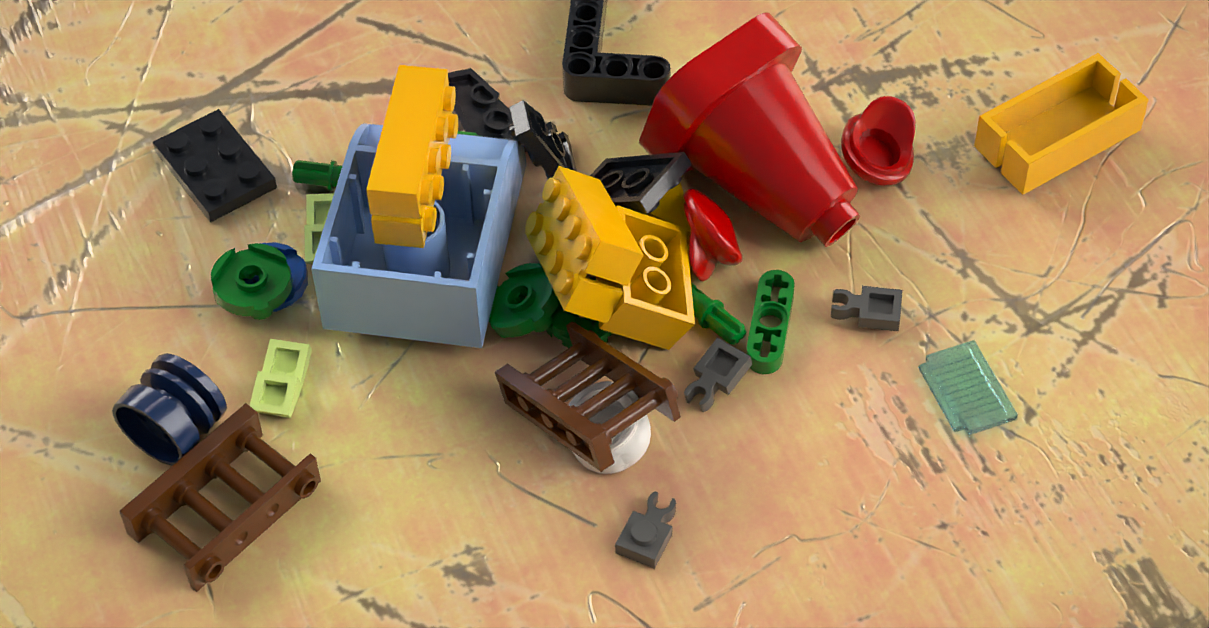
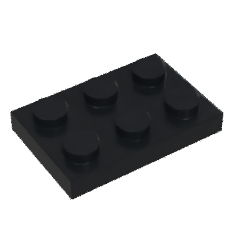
(214, 165)
(641, 180)

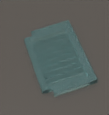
(967, 389)

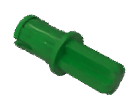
(316, 173)
(714, 316)

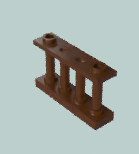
(570, 423)
(196, 469)

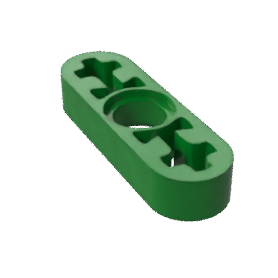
(775, 335)

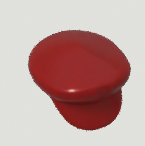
(880, 141)
(711, 235)

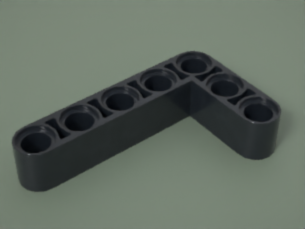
(606, 76)

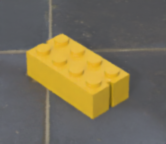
(1060, 123)
(412, 156)
(582, 235)

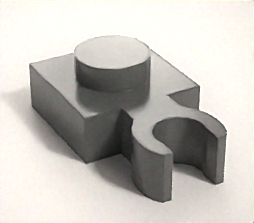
(874, 307)
(718, 370)
(648, 534)

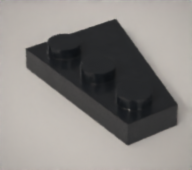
(479, 106)
(541, 140)

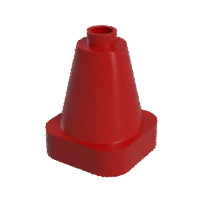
(756, 132)

